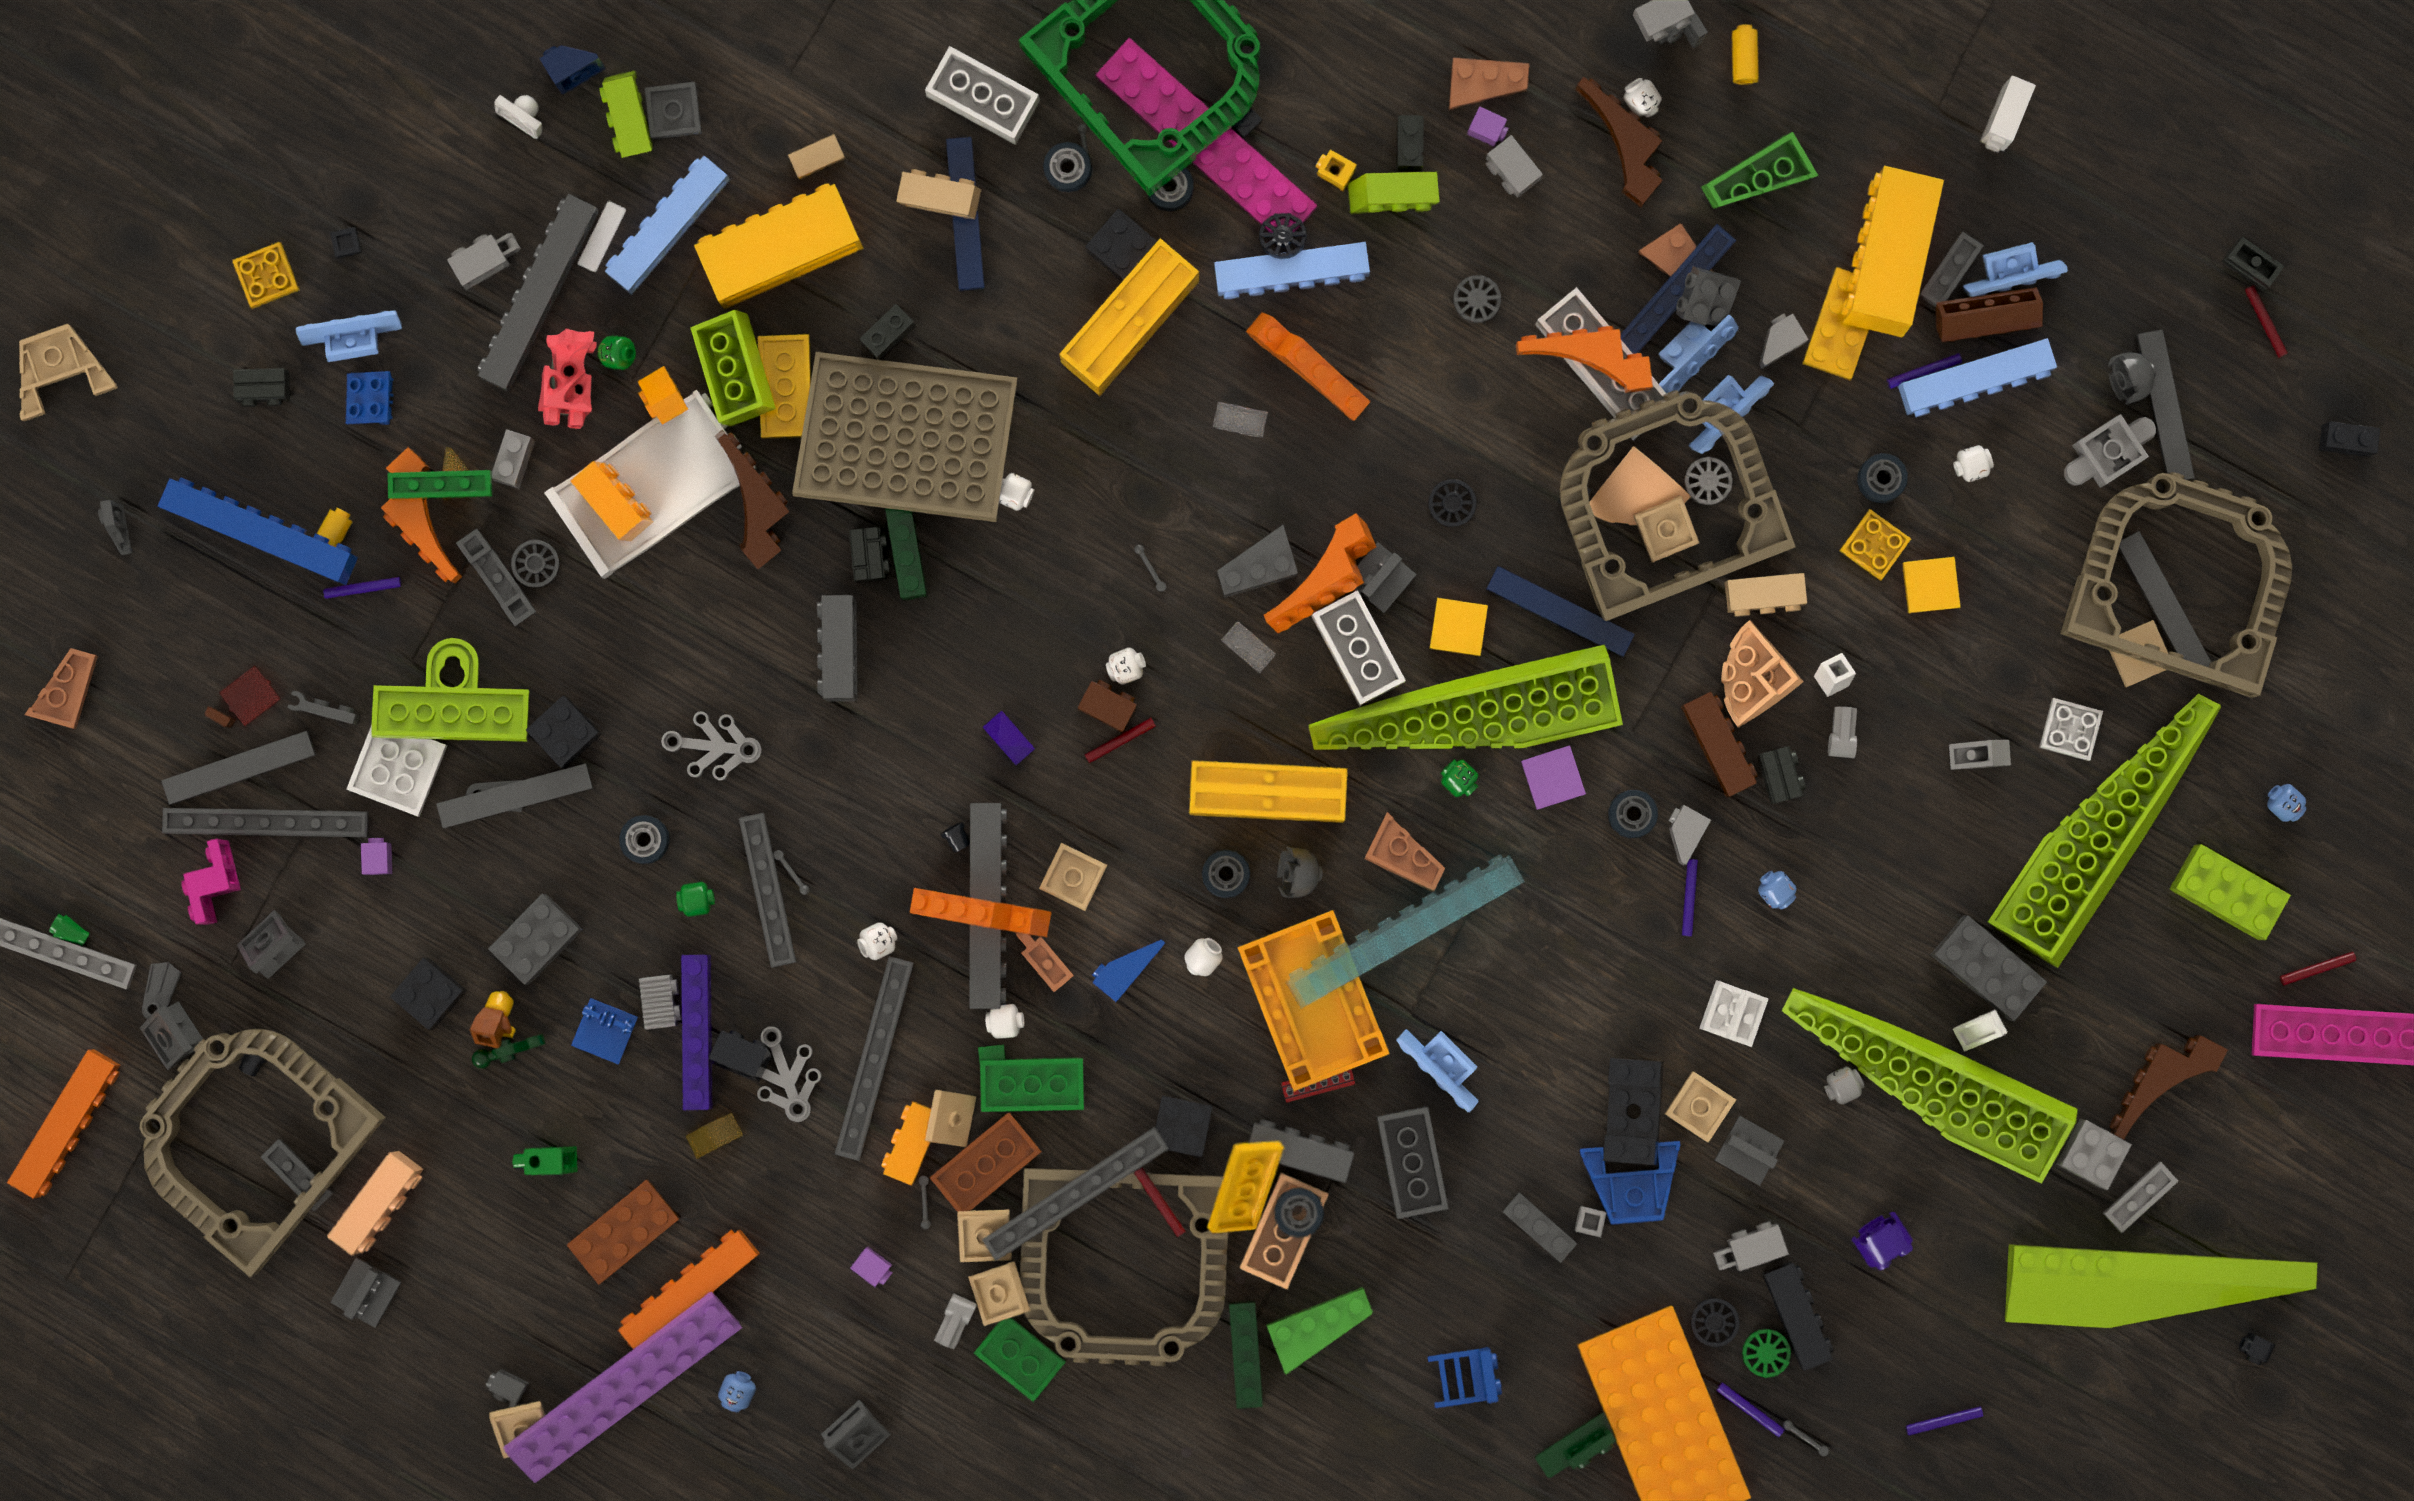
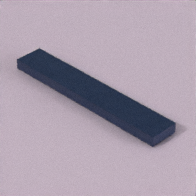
(965, 229)
(1664, 301)
(1560, 611)

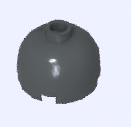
(2131, 376)
(1298, 872)

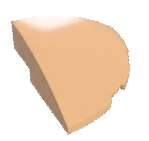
(1634, 488)
(1755, 675)

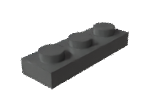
(1951, 269)
(292, 1170)
(1539, 1227)

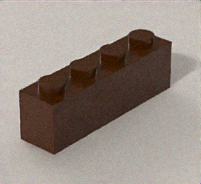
(1989, 314)
(1719, 744)

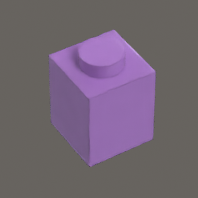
(1488, 127)
(376, 857)
(872, 1267)

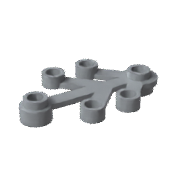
(716, 746)
(788, 1078)

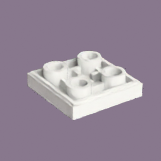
(2071, 729)

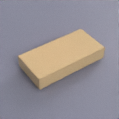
(816, 156)

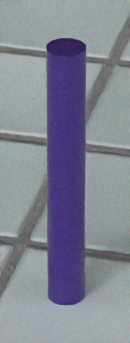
(1925, 370)
(362, 587)
(1689, 901)
(1750, 1409)
(1944, 1420)

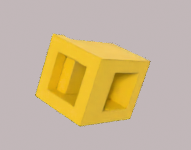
(1345, 167)

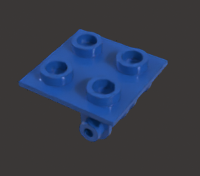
(369, 398)
(604, 1031)

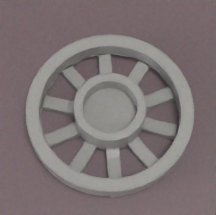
(1708, 480)

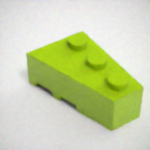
(626, 114)
(1393, 192)

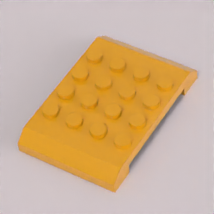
(1326, 1034)

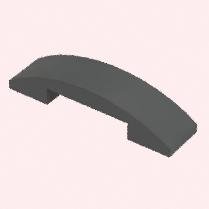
(496, 577)

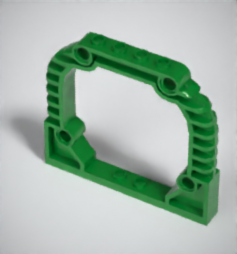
(1149, 160)

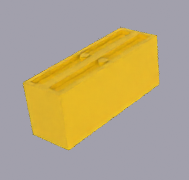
(778, 245)
(1892, 251)
(1129, 317)
(1268, 791)

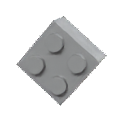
(2093, 1154)

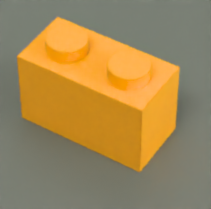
(661, 396)

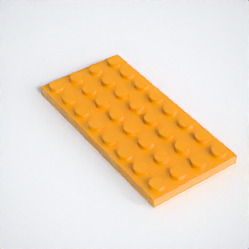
(1662, 1412)

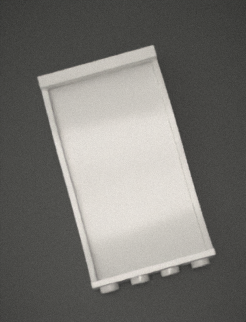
(672, 471)

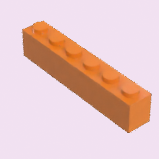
(64, 1124)
(697, 1281)

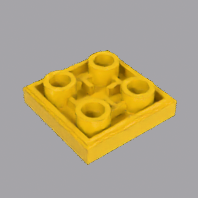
(265, 275)
(1875, 544)
(1931, 585)
(1458, 627)

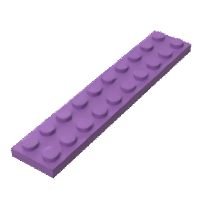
(622, 1387)

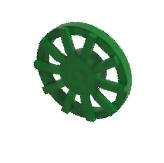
(1766, 1353)

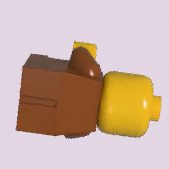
(493, 1021)

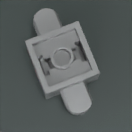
(2110, 451)

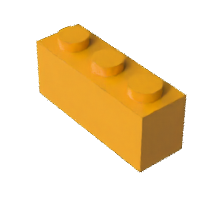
(909, 1145)

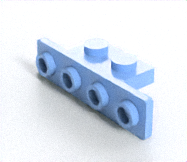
(2012, 268)
(349, 336)
(1693, 349)
(1733, 396)
(1444, 1063)

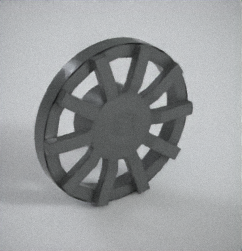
(1477, 299)
(535, 563)

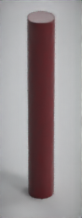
(2266, 321)
(1120, 740)
(2317, 968)
(1159, 1202)

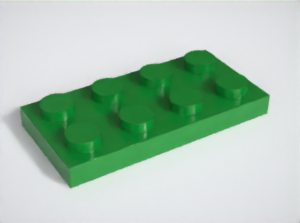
(1031, 1084)

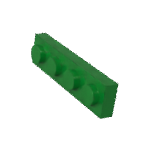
(440, 484)

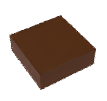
(219, 717)

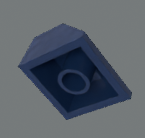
(570, 66)

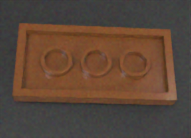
(985, 1164)
(623, 1232)

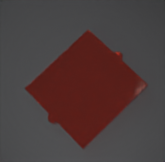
(250, 695)

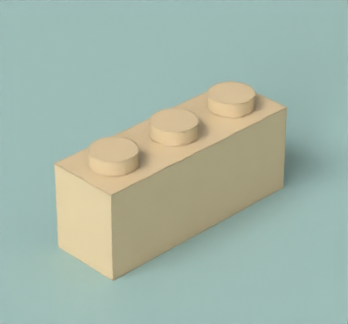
(939, 194)
(1766, 594)

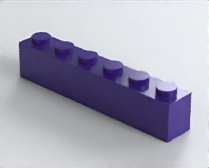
(696, 1032)

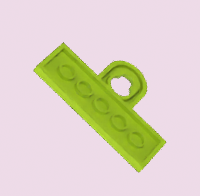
(450, 711)

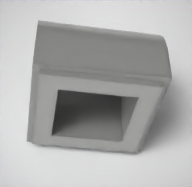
(1590, 1221)

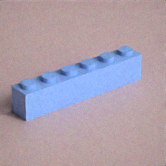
(667, 224)
(1302, 270)
(1977, 377)

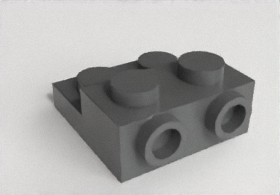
(1707, 296)

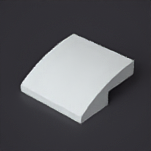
(1733, 1013)

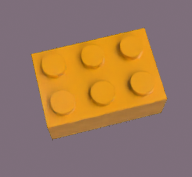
(612, 500)

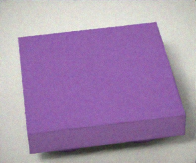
(1553, 777)

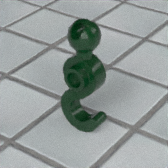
(506, 1052)

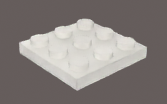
(397, 771)

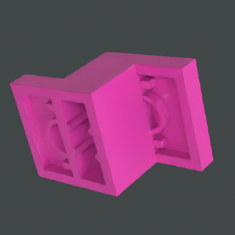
(211, 882)

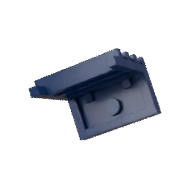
(1484, 1383)

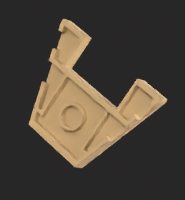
(53, 358)

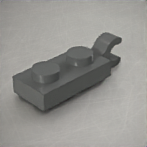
(322, 708)

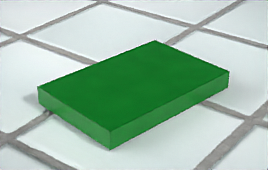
(1019, 1357)

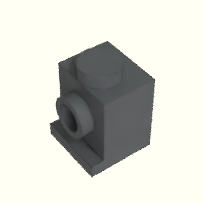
(507, 1387)

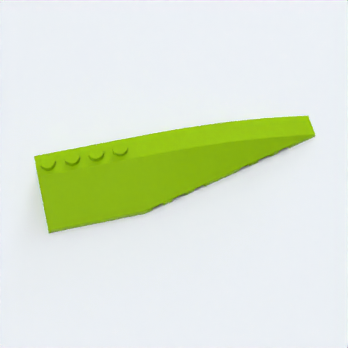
(1492, 709)
(2094, 844)
(1945, 1088)
(2137, 1287)

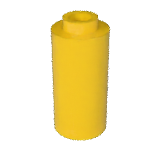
(1745, 55)
(335, 526)

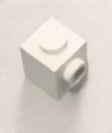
(1834, 674)

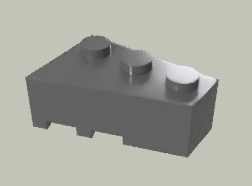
(1259, 565)

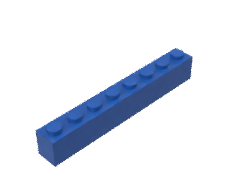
(258, 531)

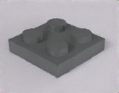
(673, 110)

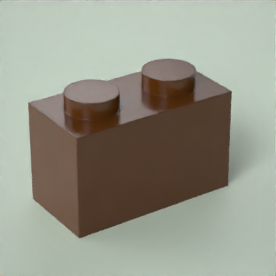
(1108, 706)

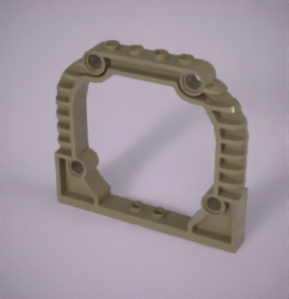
(1762, 534)
(2094, 620)
(349, 1125)
(1199, 1195)

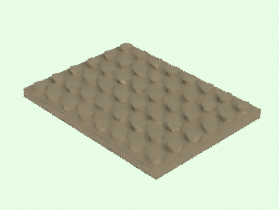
(905, 437)

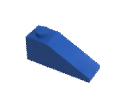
(1121, 973)

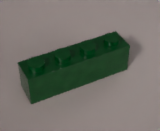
(906, 554)
(1245, 1354)

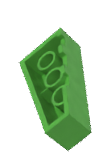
(1765, 171)
(1312, 1329)

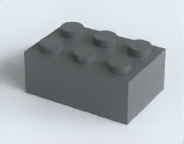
(535, 939)

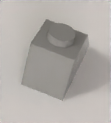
(1782, 339)
(1980, 754)
(1686, 831)

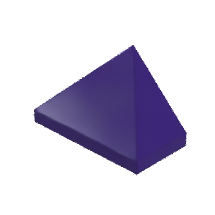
(1008, 738)

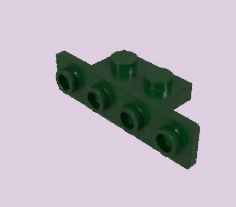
(1578, 1446)

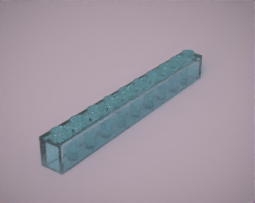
(1405, 931)

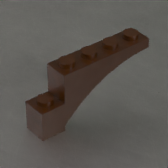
(1632, 139)
(760, 504)
(2161, 1072)

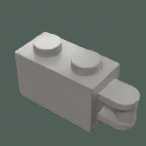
(482, 259)
(1753, 1247)

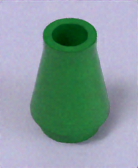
(68, 930)

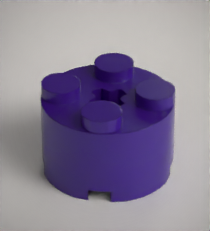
(1883, 1240)

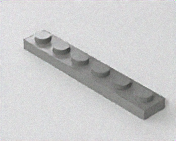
(66, 954)

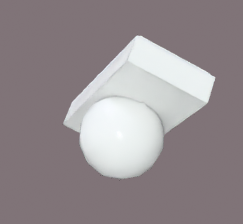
(520, 114)
(1979, 1030)

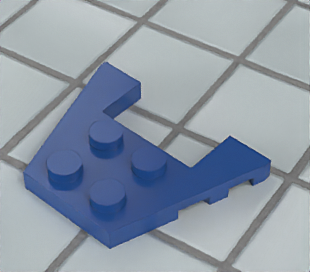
(1633, 1195)

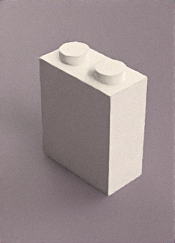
(2007, 114)

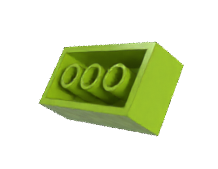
(733, 368)
(2230, 892)

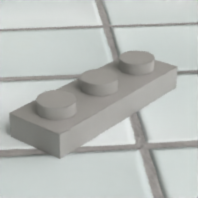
(2140, 1197)

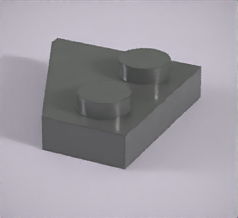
(114, 520)

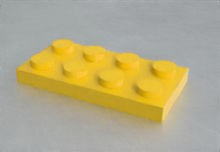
(1833, 344)
(789, 378)
(1245, 1187)

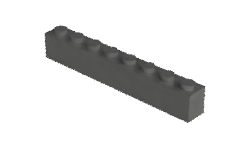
(538, 292)
(986, 884)

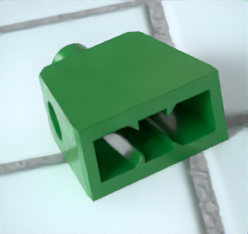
(547, 1160)

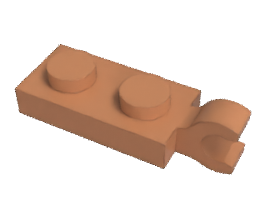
(1045, 961)

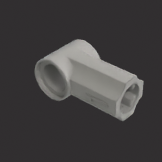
(1842, 739)
(957, 1316)

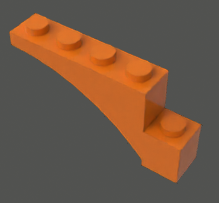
(1596, 349)
(1308, 364)
(414, 519)
(1330, 579)
(980, 912)

